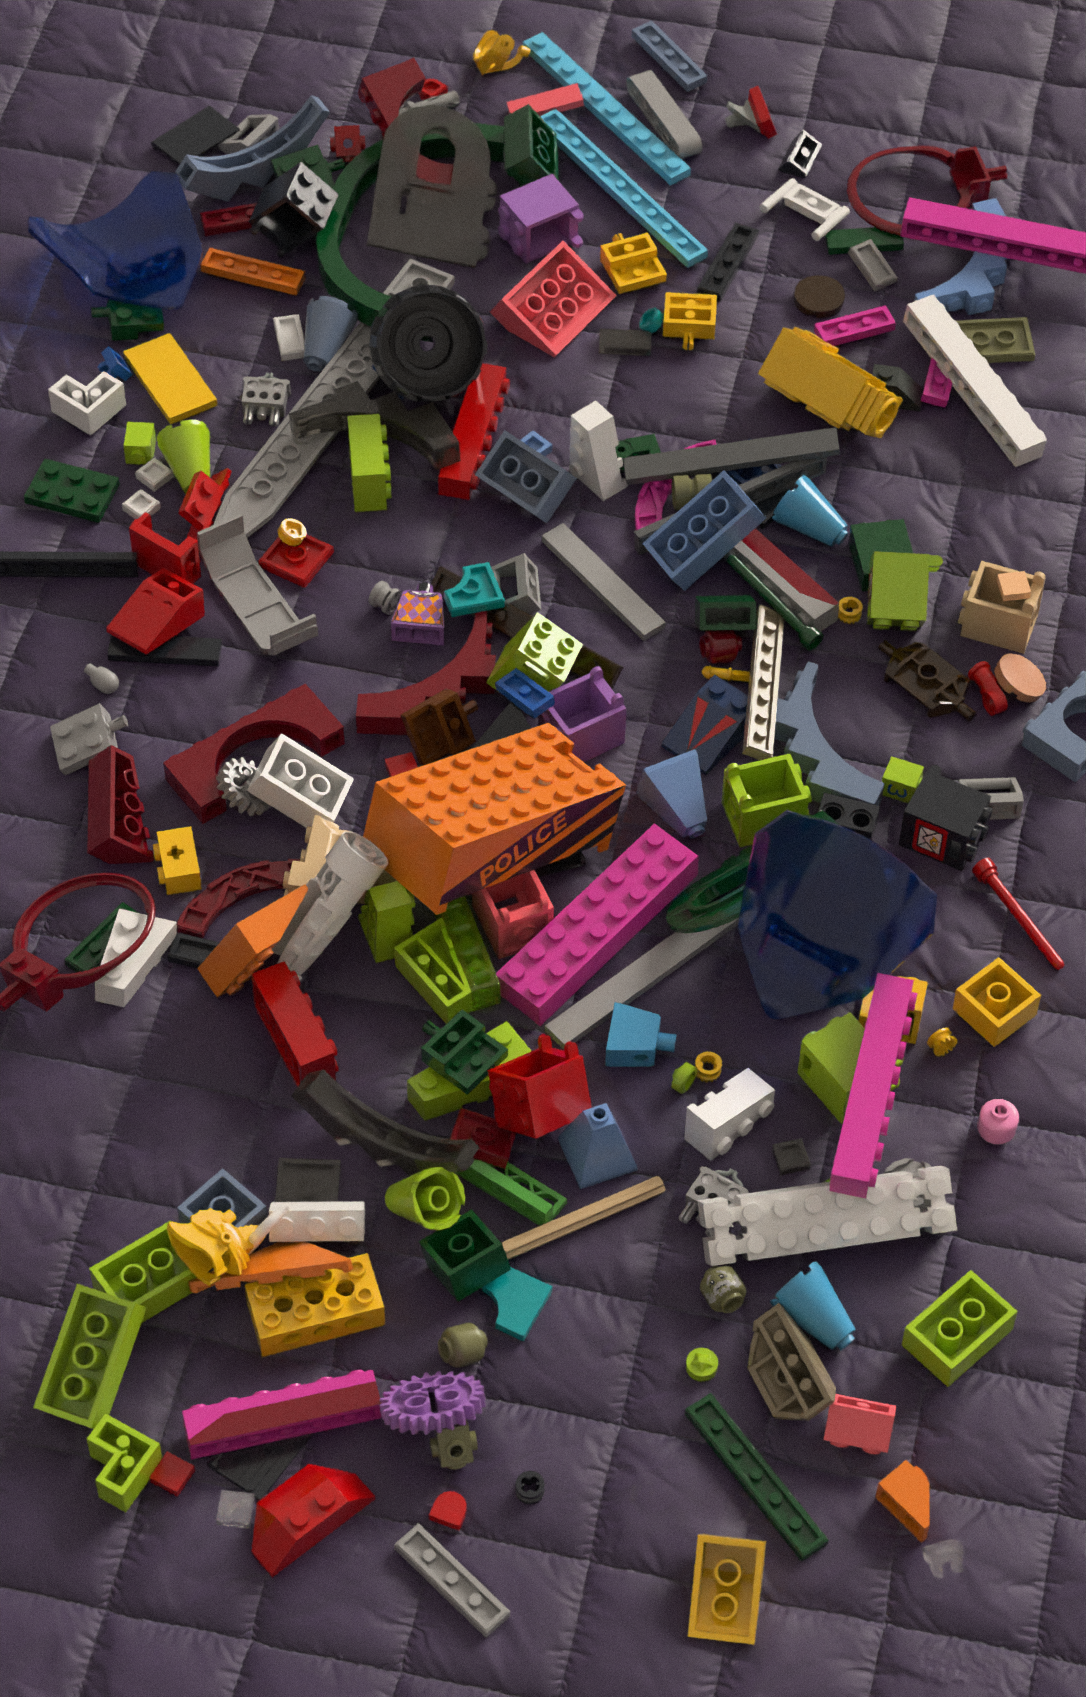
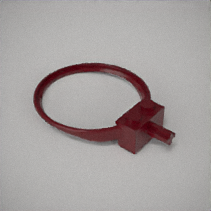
(966, 171)
(38, 980)

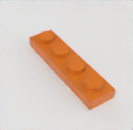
(253, 271)

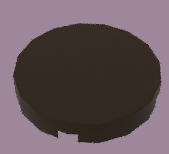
(819, 296)

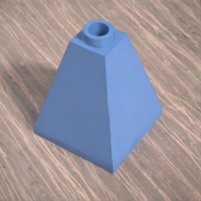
(676, 793)
(596, 1147)

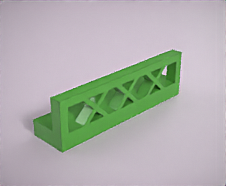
(508, 1191)

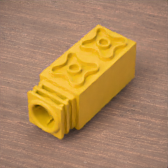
(828, 384)

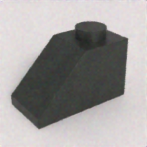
(901, 385)

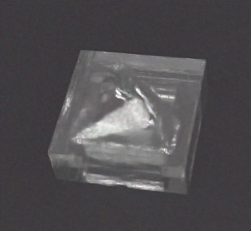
(235, 1509)

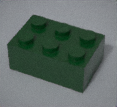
(529, 146)

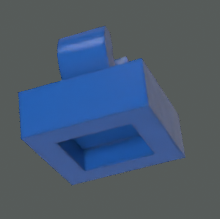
(114, 364)

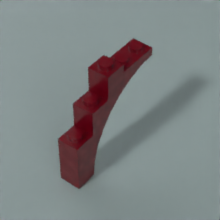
(464, 674)

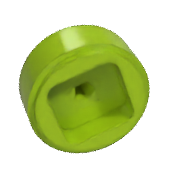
(683, 1077)
(701, 1364)

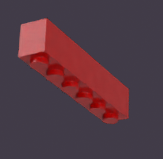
(473, 431)

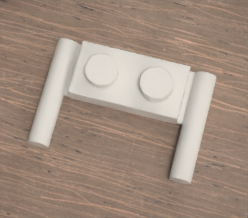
(809, 204)

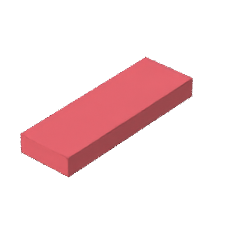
(560, 99)

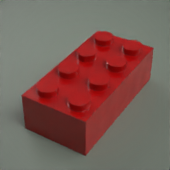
(292, 1024)

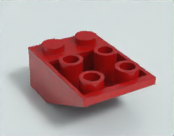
(158, 611)

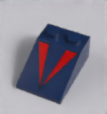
(710, 724)

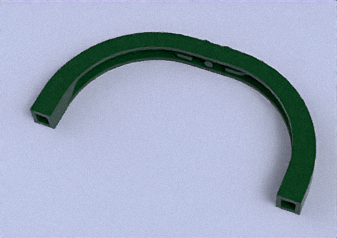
(350, 187)

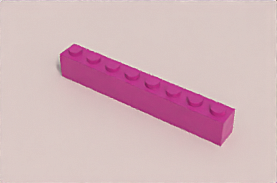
(995, 235)
(871, 1086)

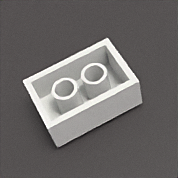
(299, 782)

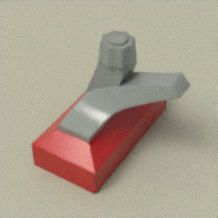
(752, 113)

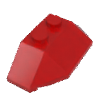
(304, 1513)

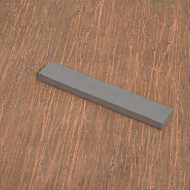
(603, 582)

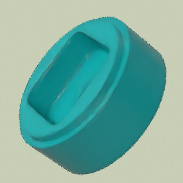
(651, 320)

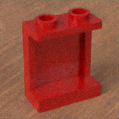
(157, 552)

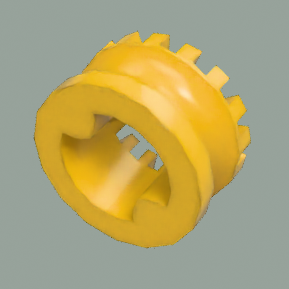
(852, 616)
(942, 1041)
(708, 1075)

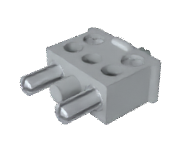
(265, 398)
(711, 1185)

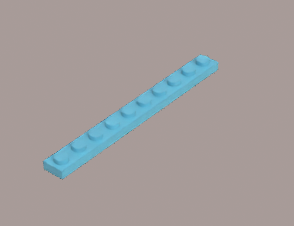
(608, 109)
(625, 191)

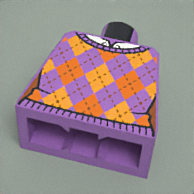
(419, 617)

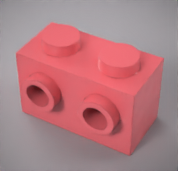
(860, 1424)

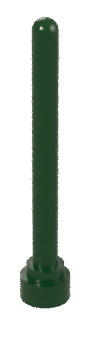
(809, 636)

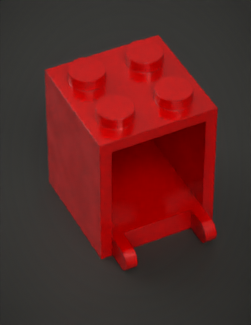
(540, 1089)

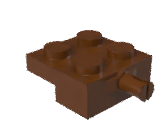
(439, 726)

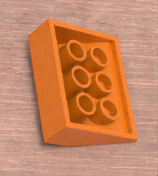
(249, 945)

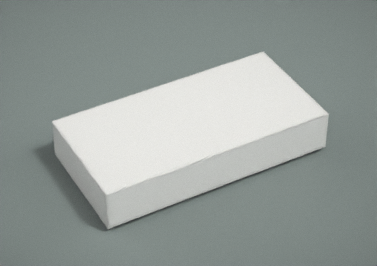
(289, 337)

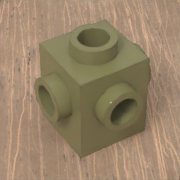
(454, 1446)

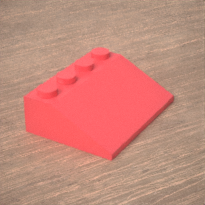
(554, 301)

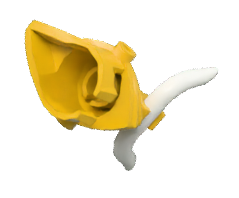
(217, 1244)

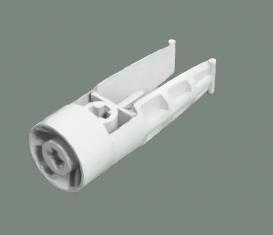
(348, 872)

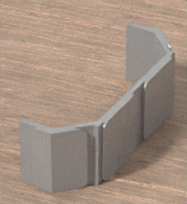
(249, 589)

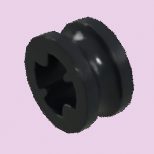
(528, 1478)

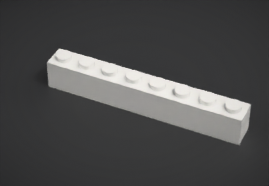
(975, 380)

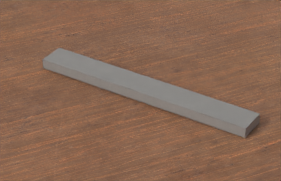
(631, 983)

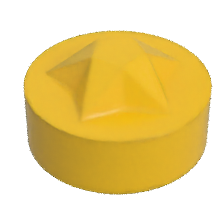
(292, 532)

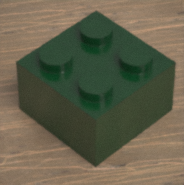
(465, 1255)

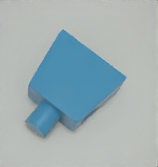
(635, 1038)

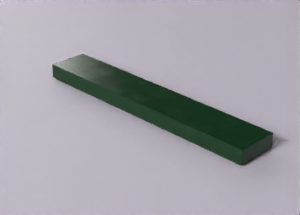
(756, 1477)

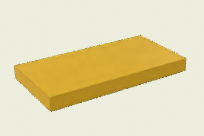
(170, 378)

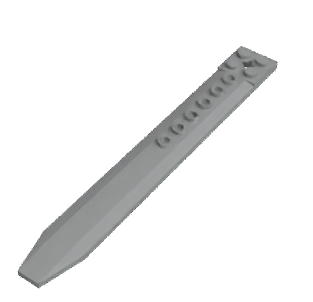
(286, 460)

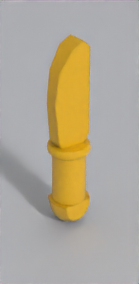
(727, 674)

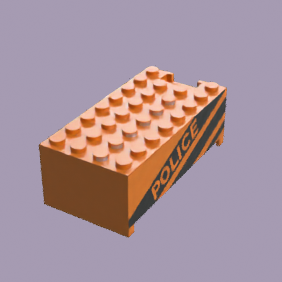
(491, 815)

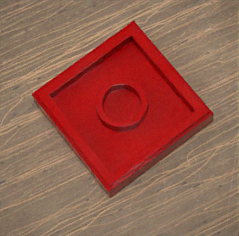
(298, 562)

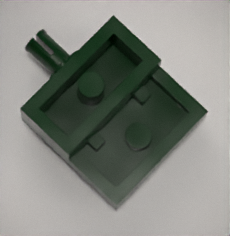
(311, 158)
(129, 319)
(462, 1051)

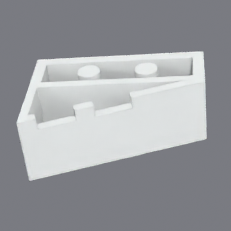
(124, 980)
(728, 1114)

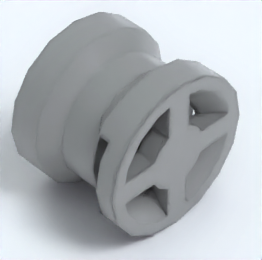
(384, 597)

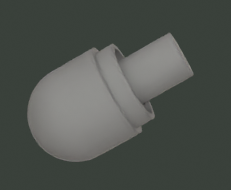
(102, 678)

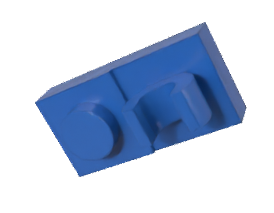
(525, 693)

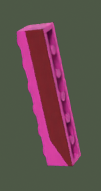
(281, 1413)

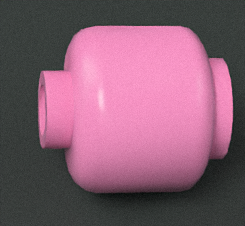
(998, 1121)

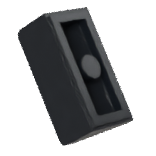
(800, 155)

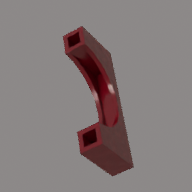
(384, 96)
(296, 715)

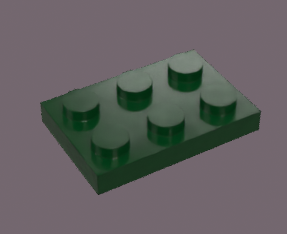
(71, 490)

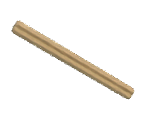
(583, 1217)

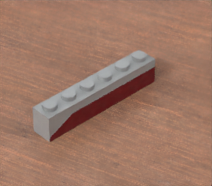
(787, 581)

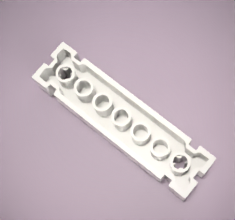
(818, 1219)

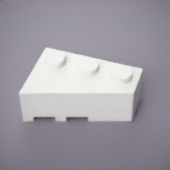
(594, 452)

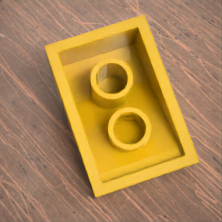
(726, 1588)

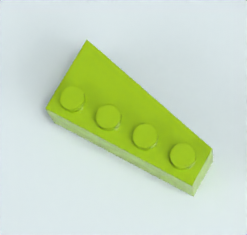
(436, 1096)

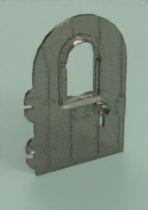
(439, 218)

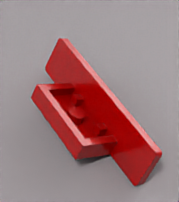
(203, 500)

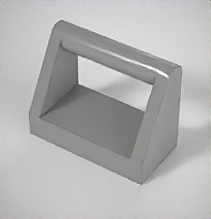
(263, 128)
(527, 582)
(1003, 804)

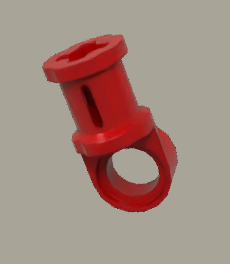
(992, 695)

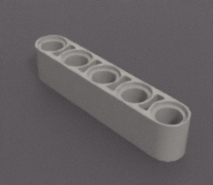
(664, 114)

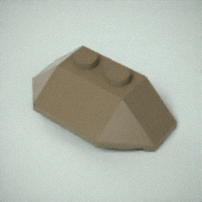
(788, 1368)

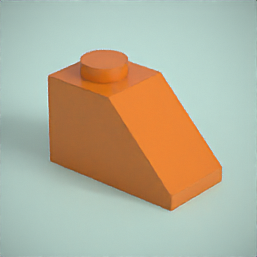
(907, 1498)

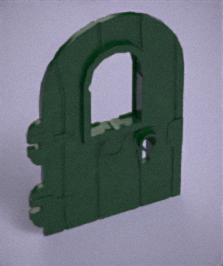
(690, 910)

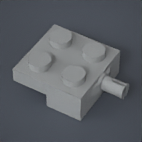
(84, 737)

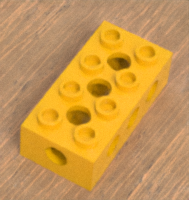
(315, 1308)

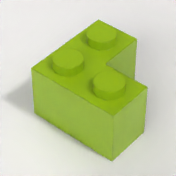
(128, 1461)

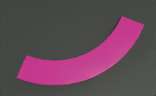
(654, 496)

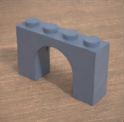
(1051, 738)

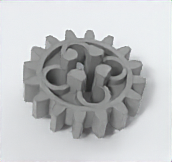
(231, 778)

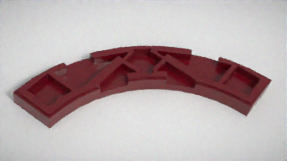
(227, 891)

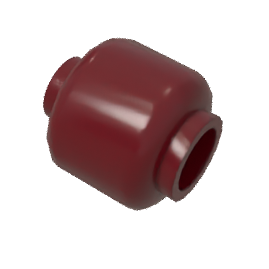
(720, 646)

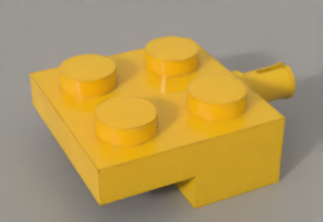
(632, 262)
(689, 317)

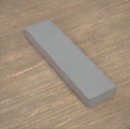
(452, 1580)

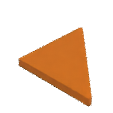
(280, 1260)

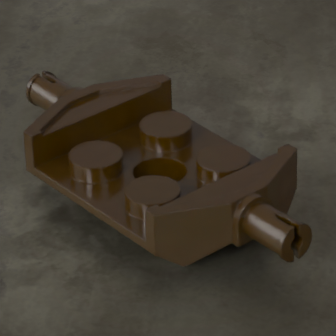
(938, 693)

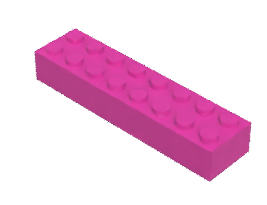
(597, 924)

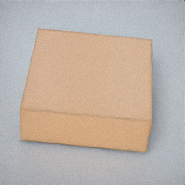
(1013, 586)

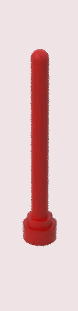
(986, 872)

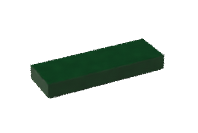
(842, 240)
(92, 948)

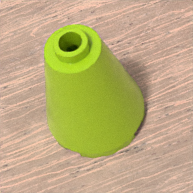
(186, 450)
(427, 1198)

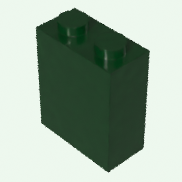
(876, 536)
(725, 612)

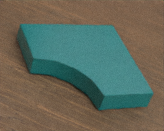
(475, 592)
(518, 1301)

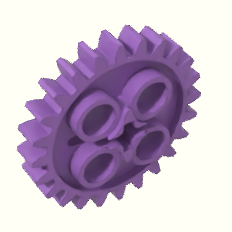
(410, 1407)

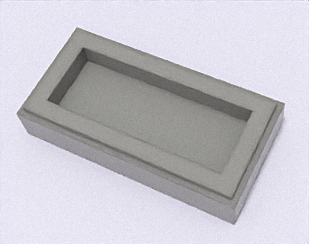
(872, 265)

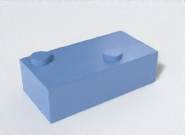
(704, 530)

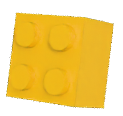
(996, 1002)

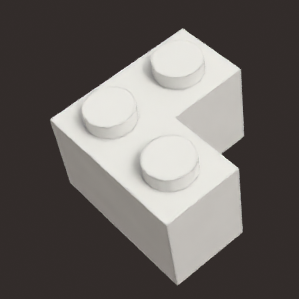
(87, 405)

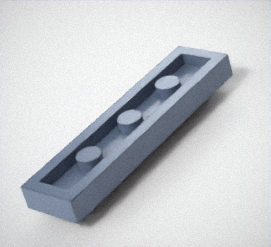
(669, 56)

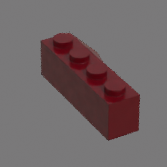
(115, 810)

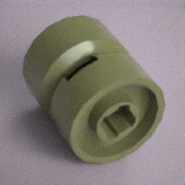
(685, 489)

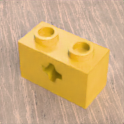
(178, 861)

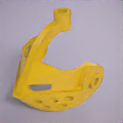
(494, 51)

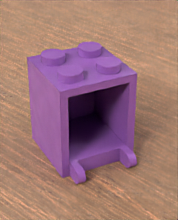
(539, 218)
(588, 715)

